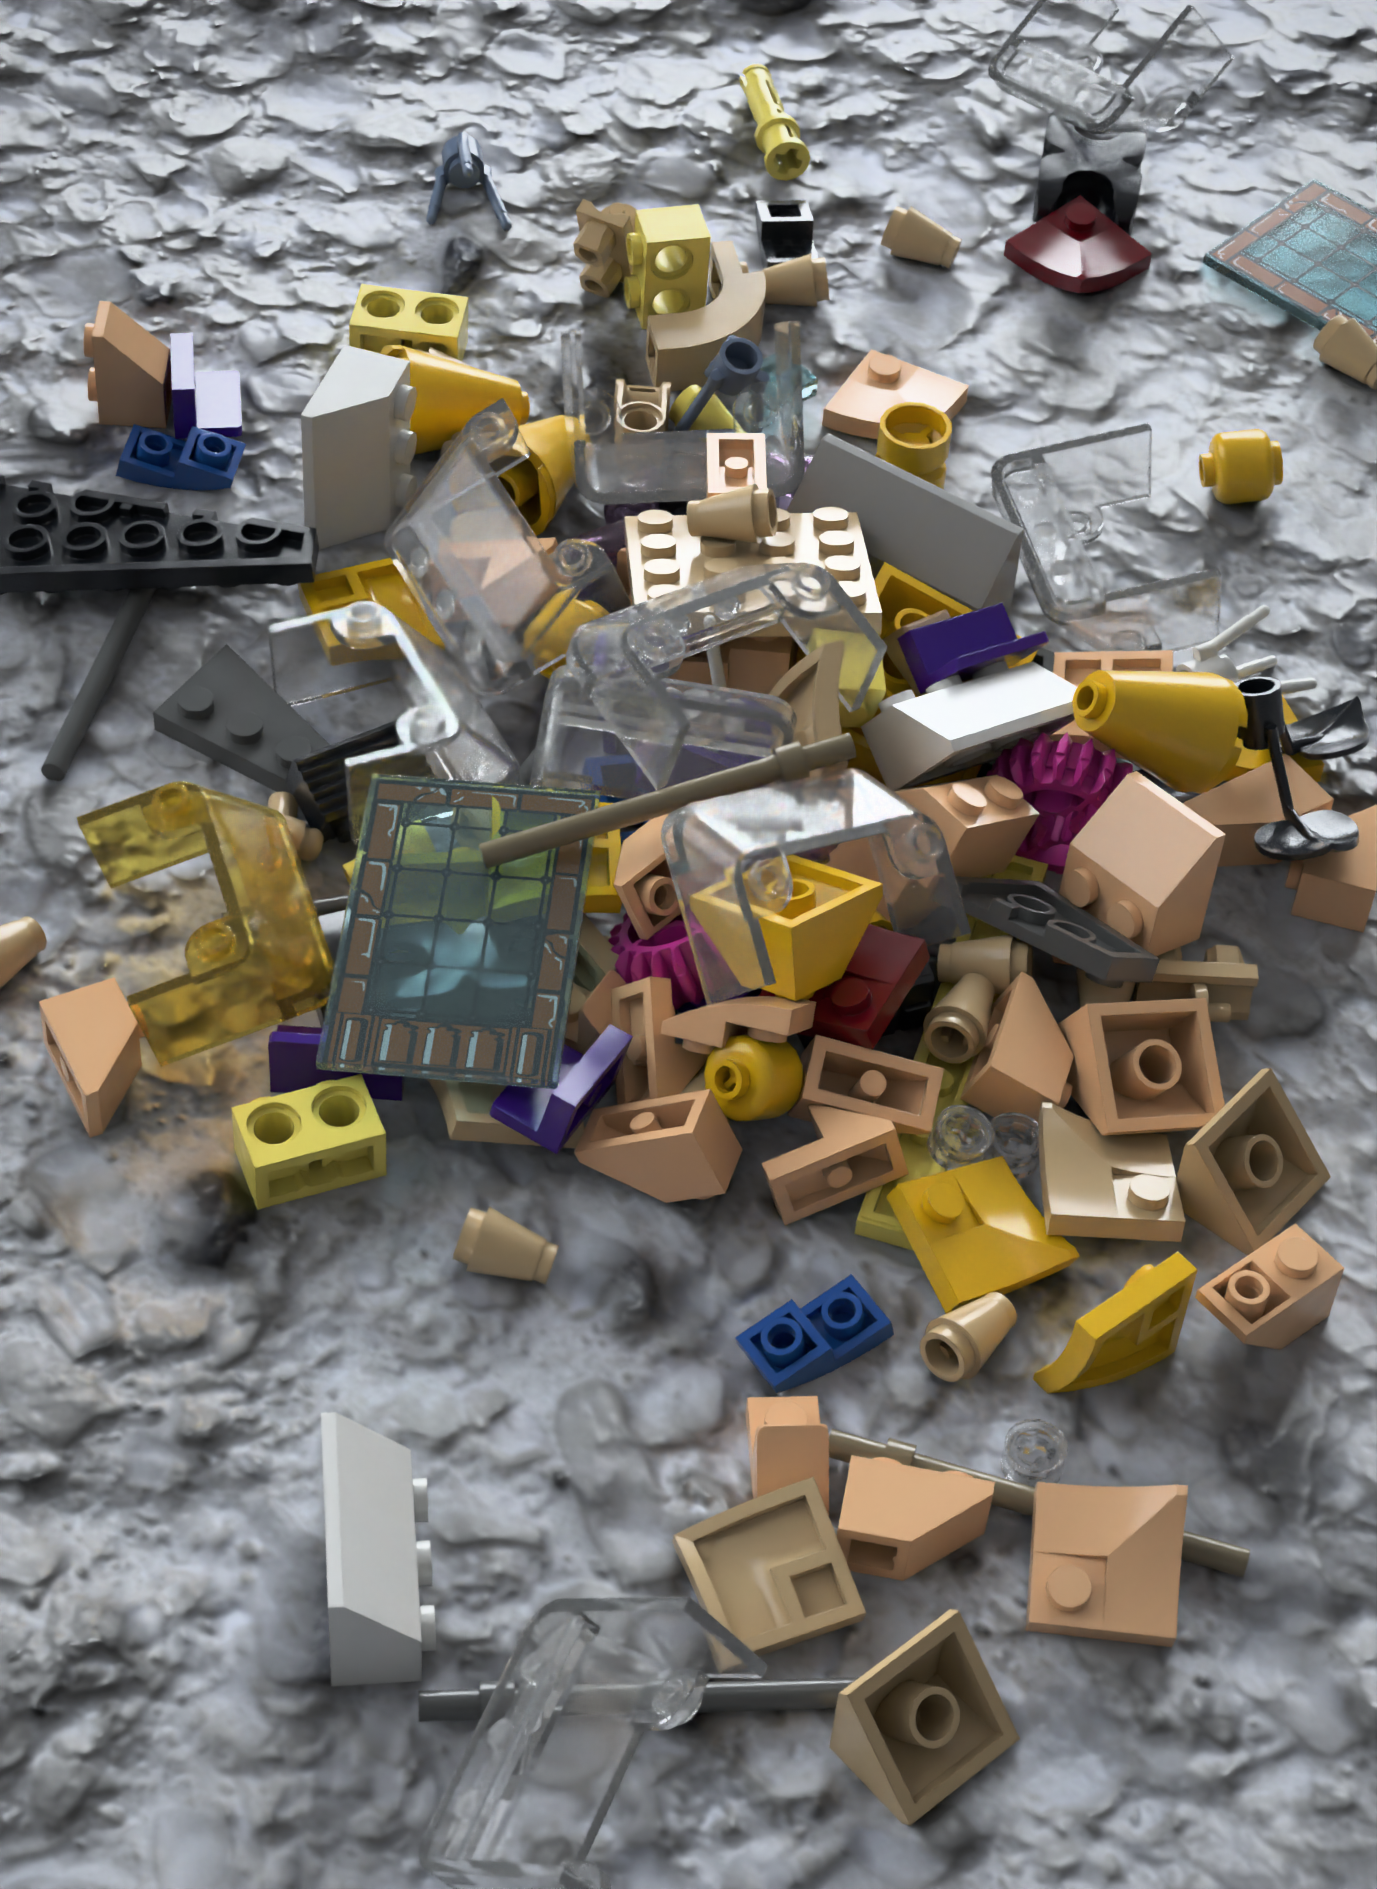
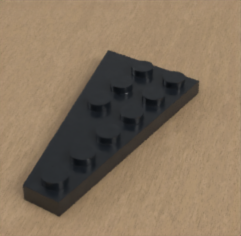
(133, 542)

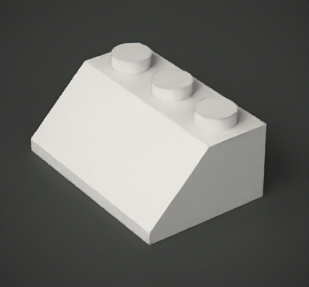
(358, 446)
(965, 722)
(374, 1557)

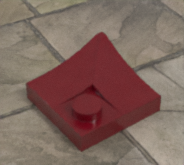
(1078, 250)
(870, 990)

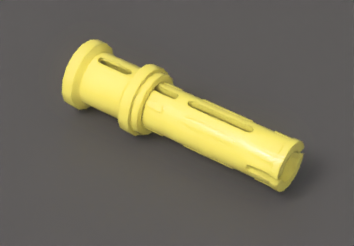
(776, 132)

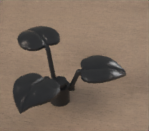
(1317, 737)

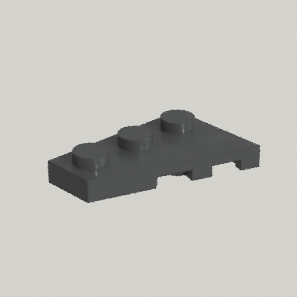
(238, 721)
(1057, 927)

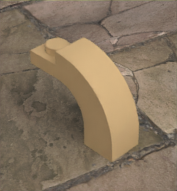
(686, 342)

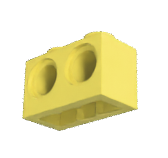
(668, 261)
(410, 320)
(309, 1141)

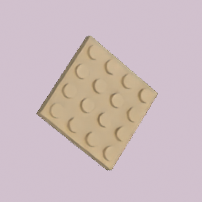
(667, 557)

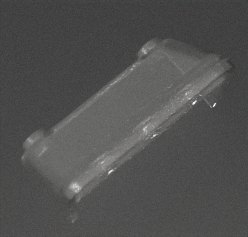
(483, 571)

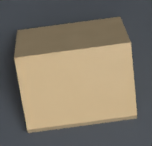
(1250, 1166)
(922, 1720)

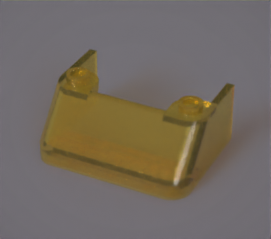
(245, 968)

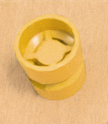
(916, 440)

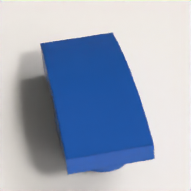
(198, 463)
(813, 1340)

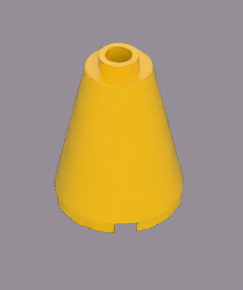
(452, 395)
(543, 478)
(1166, 723)

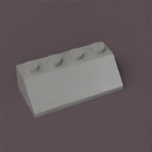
(915, 525)

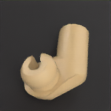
(307, 840)

